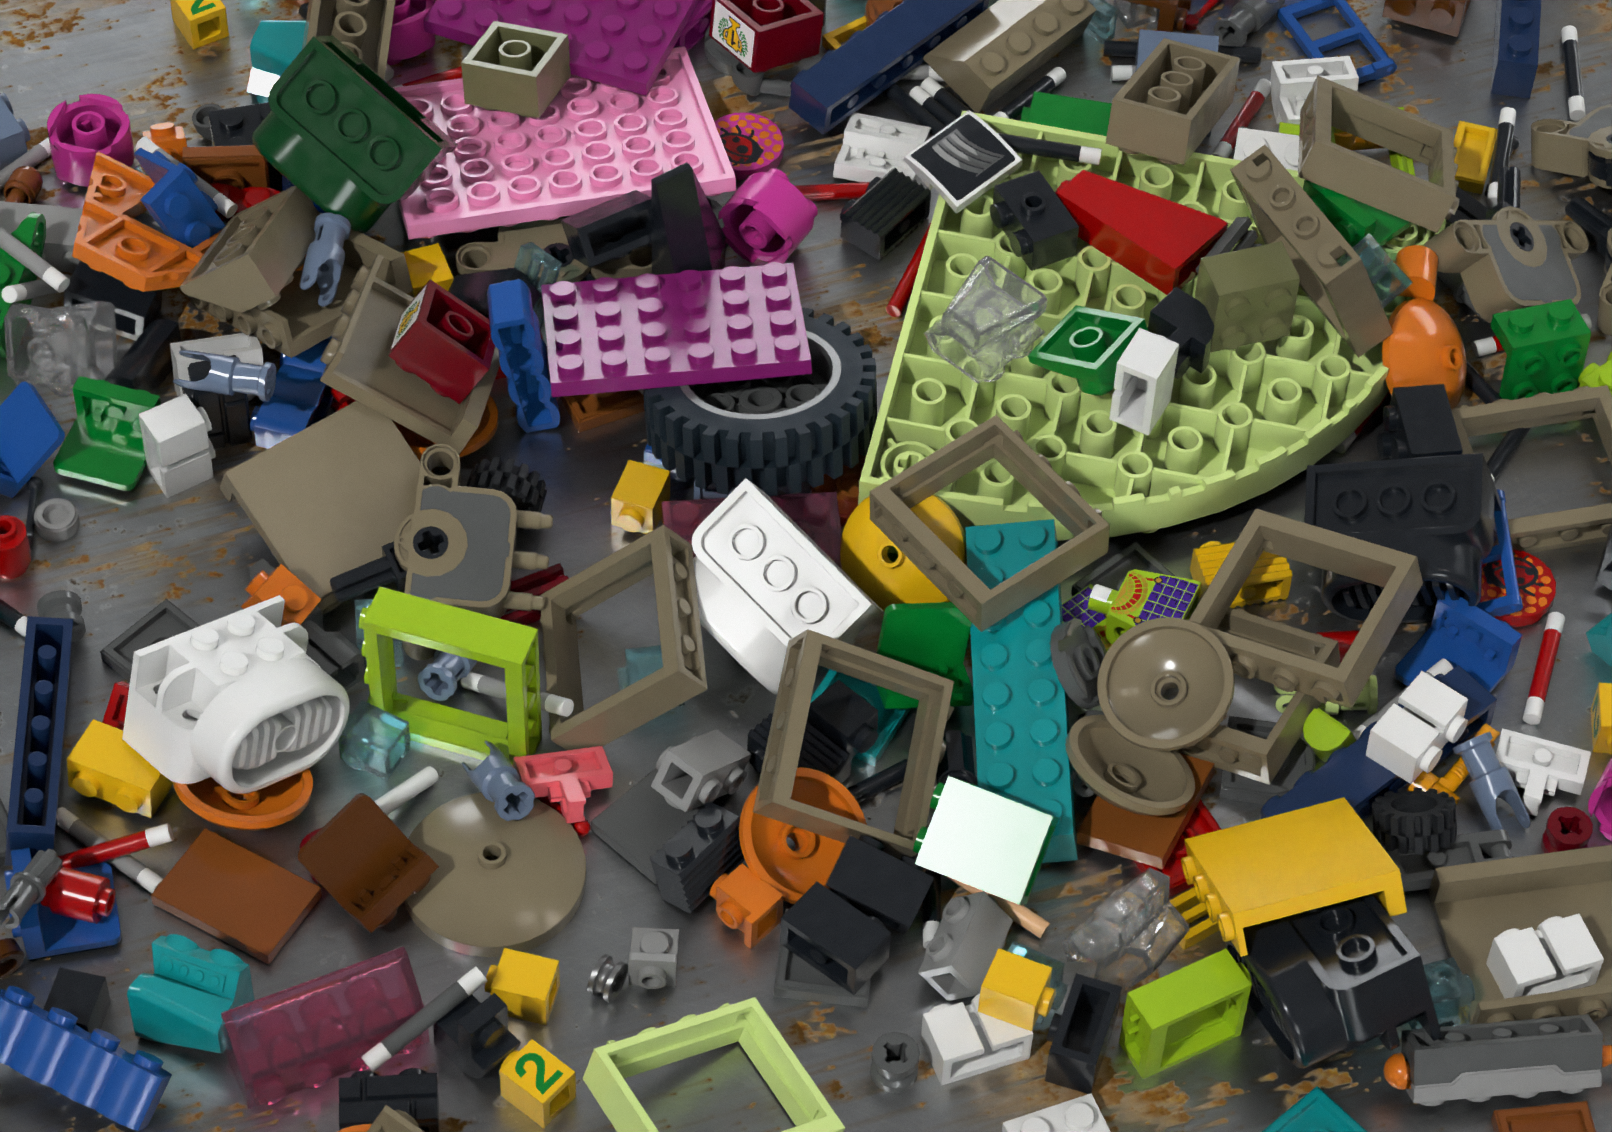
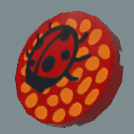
(1535, 585)

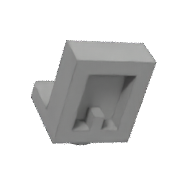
(653, 957)

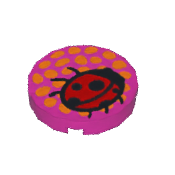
(750, 143)

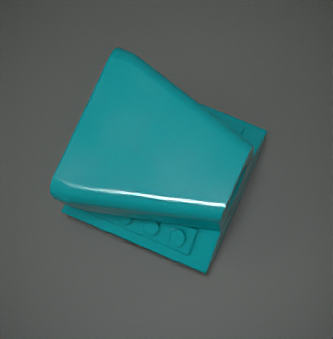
(272, 51)
(188, 994)

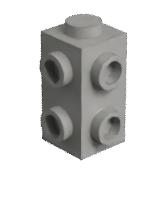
(700, 770)
(965, 945)

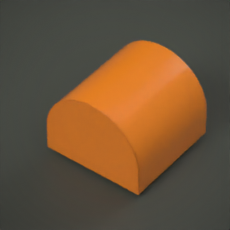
(1421, 267)

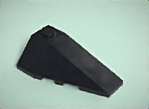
(684, 225)

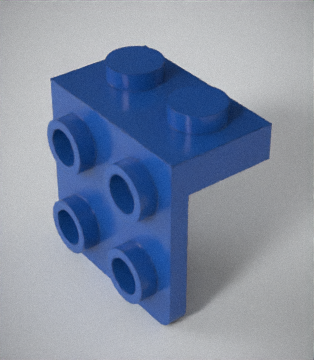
(177, 202)
(26, 437)
(1467, 639)
(55, 934)

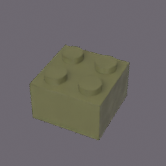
(516, 69)
(1248, 294)

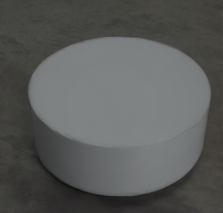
(56, 519)

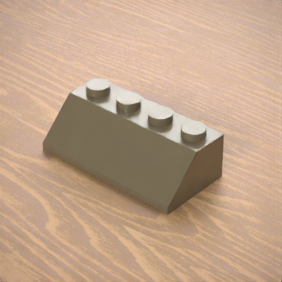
(1007, 46)
(255, 253)

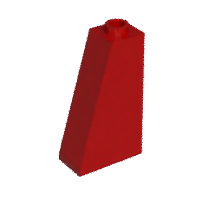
(1141, 230)

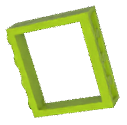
(464, 635)

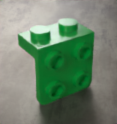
(1355, 218)
(1543, 348)
(106, 435)
(929, 639)

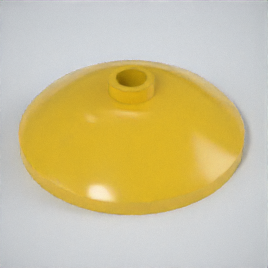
(897, 582)

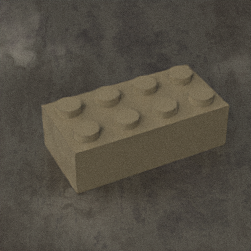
(357, 24)
(1172, 101)

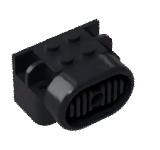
(1413, 505)
(1335, 980)

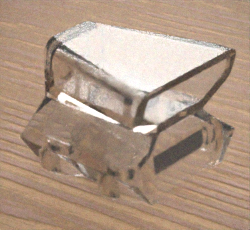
(988, 322)
(60, 344)
(1129, 931)

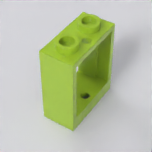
(1185, 1013)

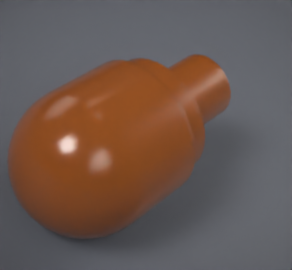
(23, 185)

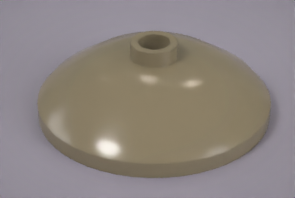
(1161, 657)
(1127, 774)

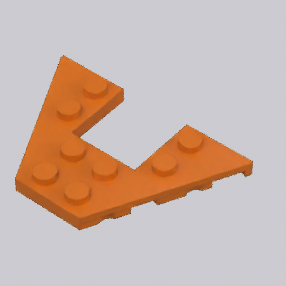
(120, 245)

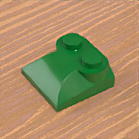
(1087, 347)

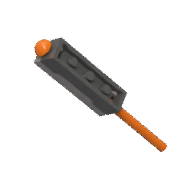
(1500, 1060)

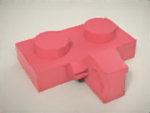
(566, 777)

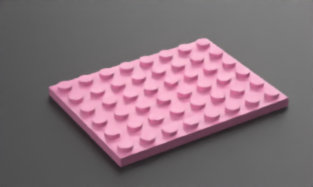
(575, 156)

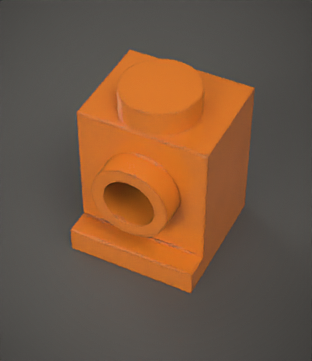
(747, 904)

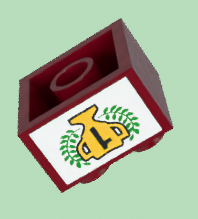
(767, 31)
(443, 342)

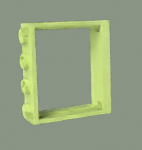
(696, 1034)

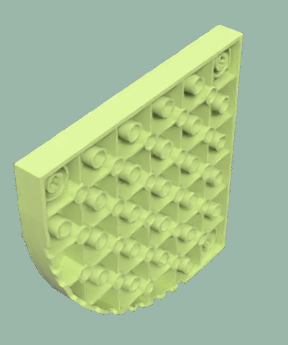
(1224, 434)

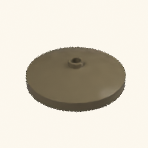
(497, 877)

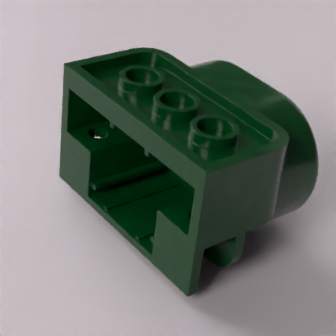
(347, 134)

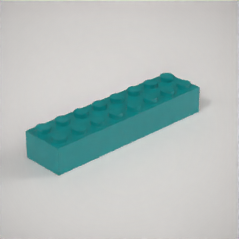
(1016, 691)

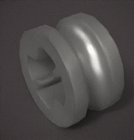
(607, 978)

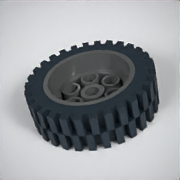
(775, 426)

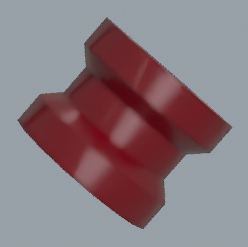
(1570, 820)

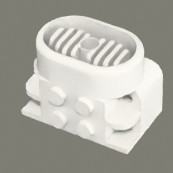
(768, 583)
(234, 702)

